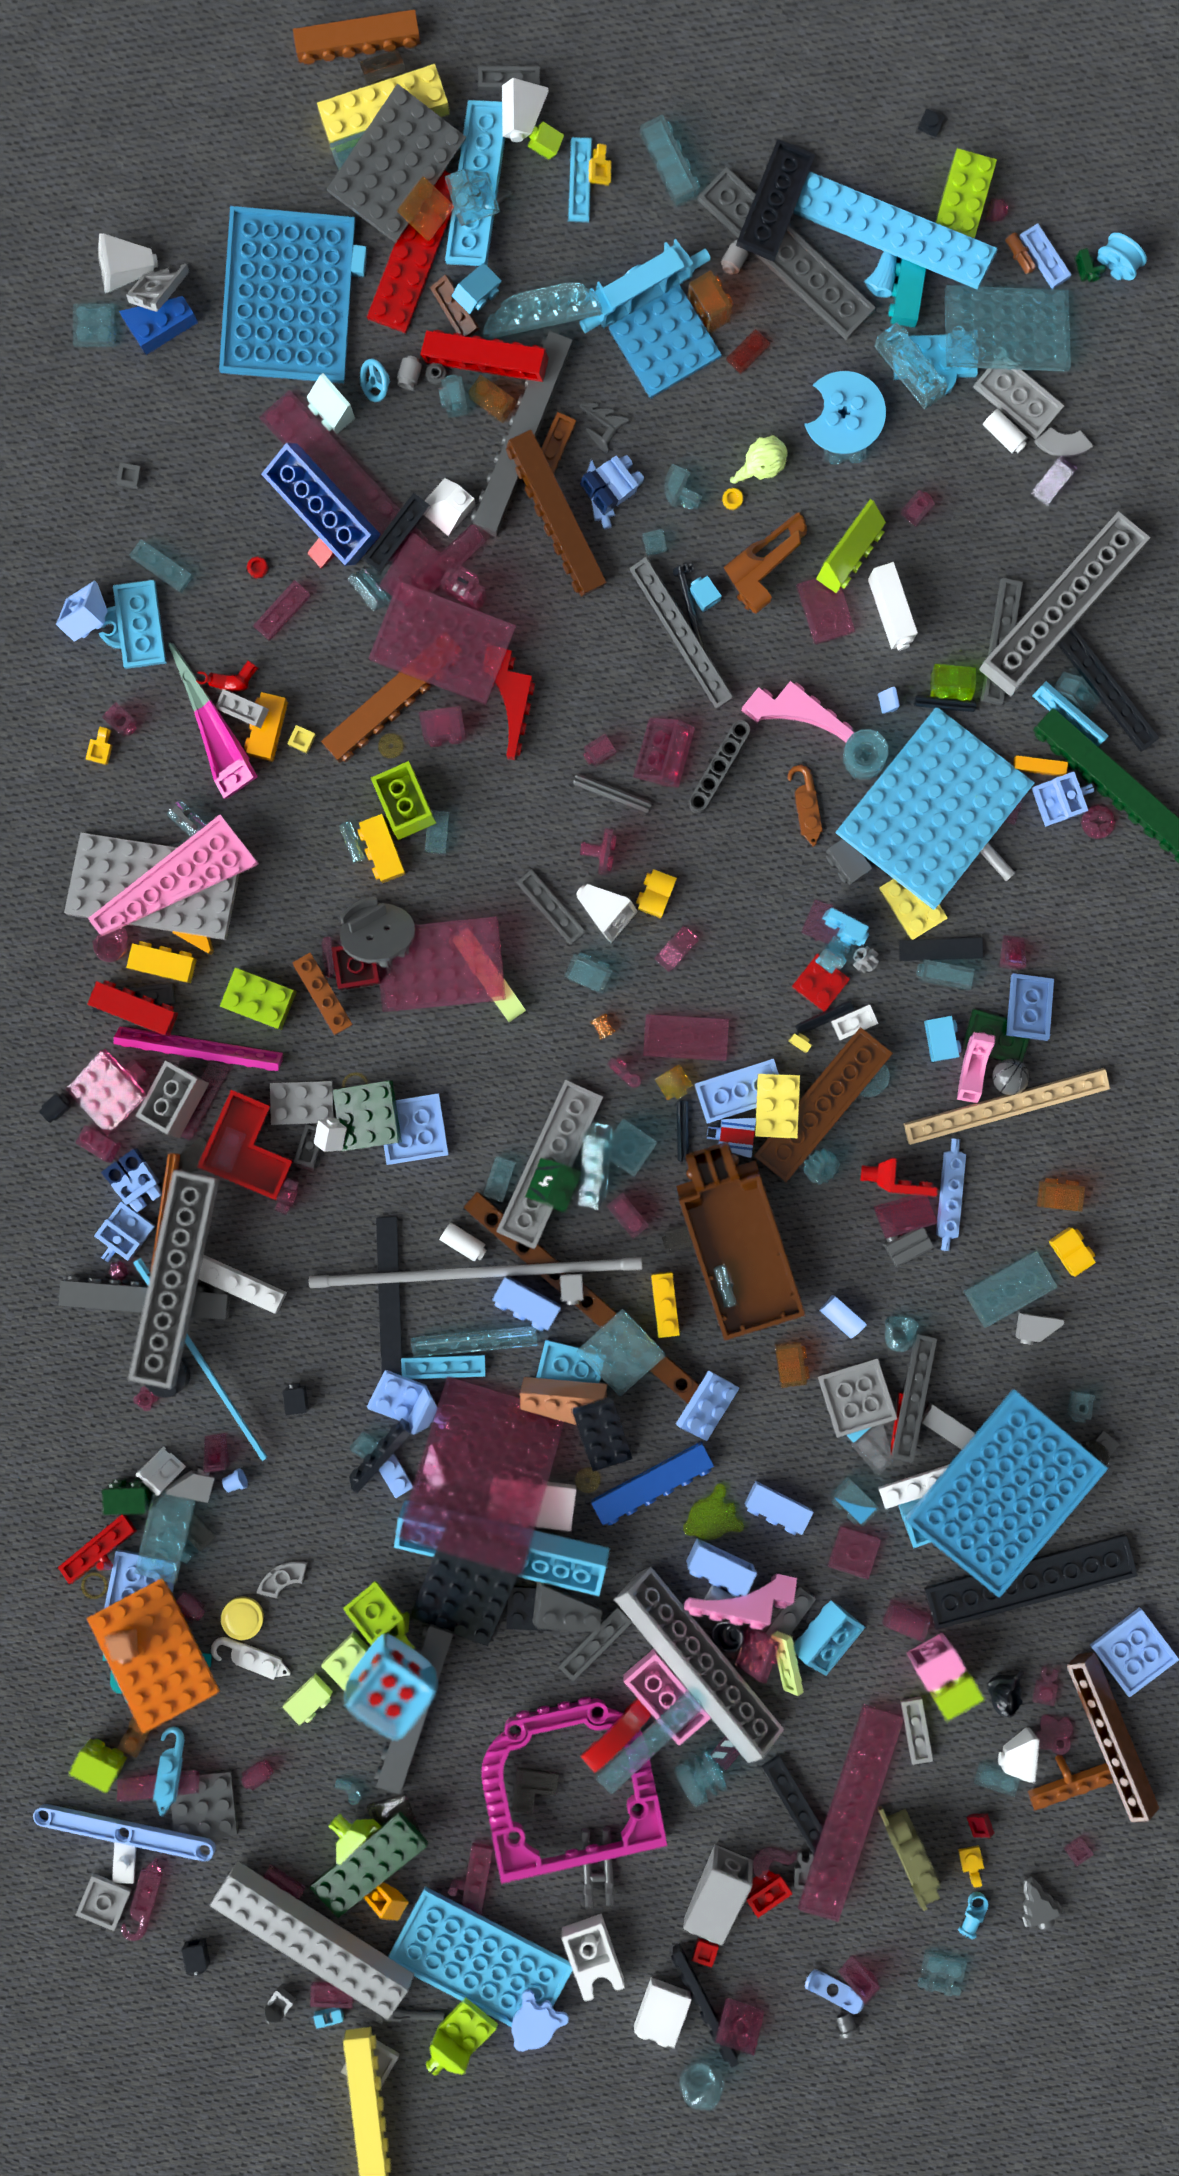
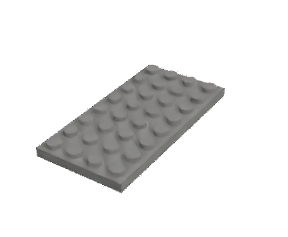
(111, 864)

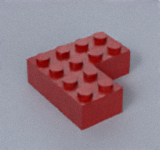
(254, 1166)

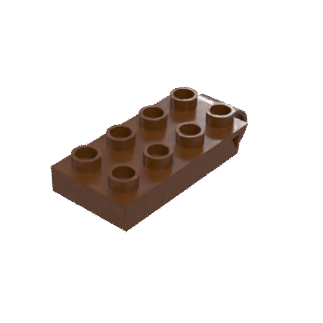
(737, 1229)

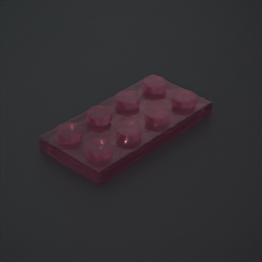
(686, 1037)

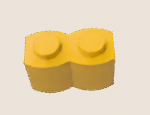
(656, 893)
(1072, 1251)

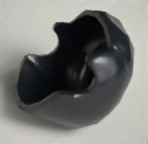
(734, 1638)

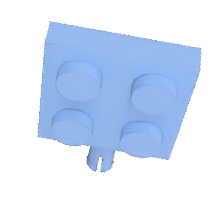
(1061, 798)
(124, 1232)

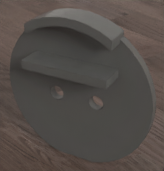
(368, 920)

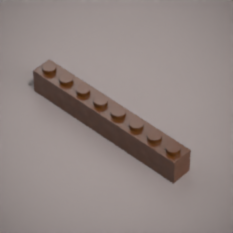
(555, 513)
(1113, 1737)

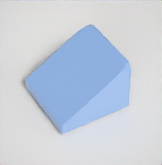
(889, 700)

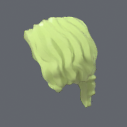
(763, 459)

